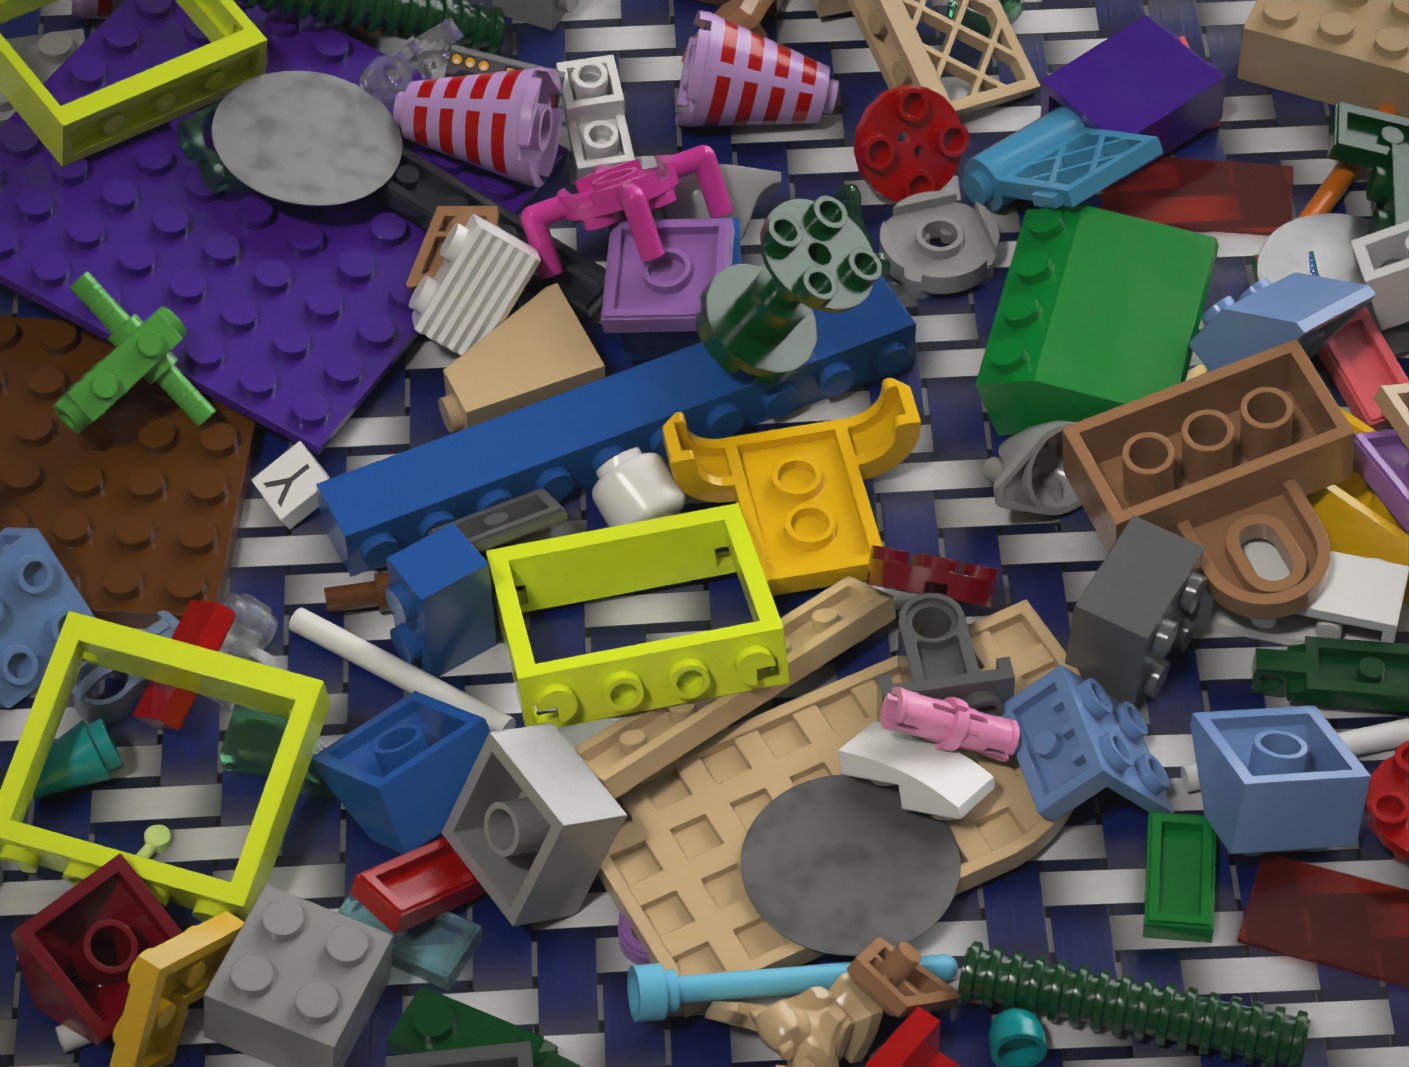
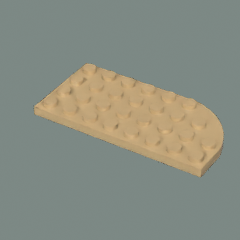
(686, 825)

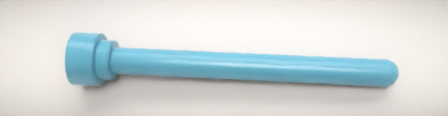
(659, 991)

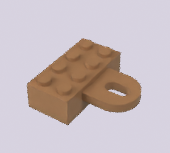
(1223, 467)

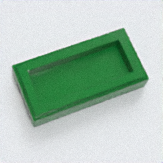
(1179, 877)

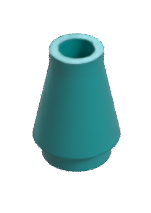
(79, 759)

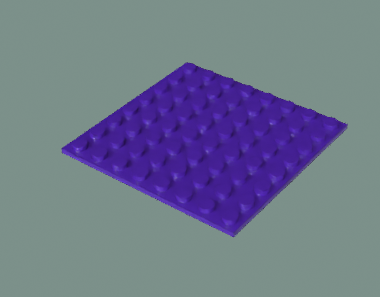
(279, 300)

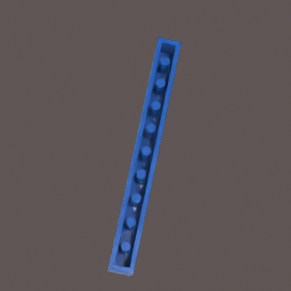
(574, 433)

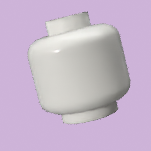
(636, 488)

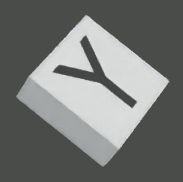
(291, 484)

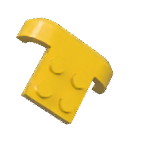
(802, 486)

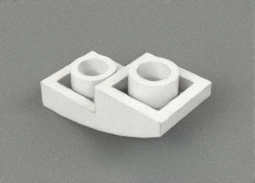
(594, 114)
(927, 777)

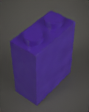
(1140, 85)

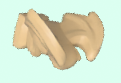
(812, 1026)

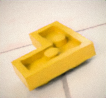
(163, 986)

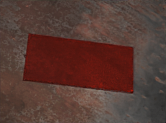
(1207, 195)
(1329, 919)

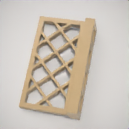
(908, 61)

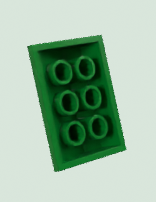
(1092, 315)

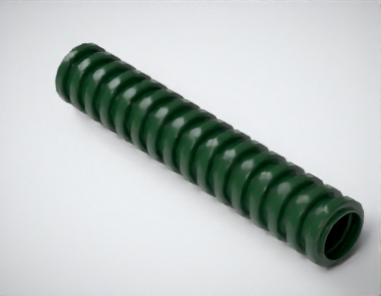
(480, 27)
(1133, 1007)

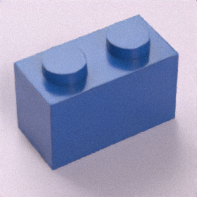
(440, 601)

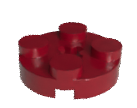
(932, 574)

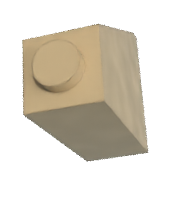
(520, 363)

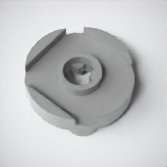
(934, 269)

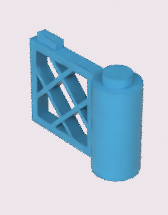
(1055, 162)

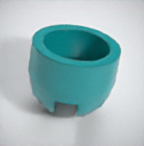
(1017, 1039)

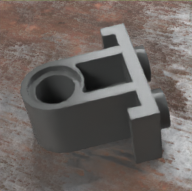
(940, 659)

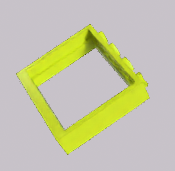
(141, 100)
(628, 561)
(192, 669)

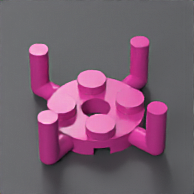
(625, 194)

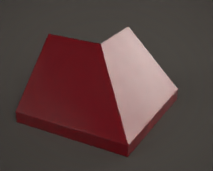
(84, 945)

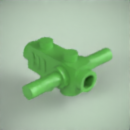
(139, 352)

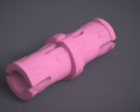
(949, 724)

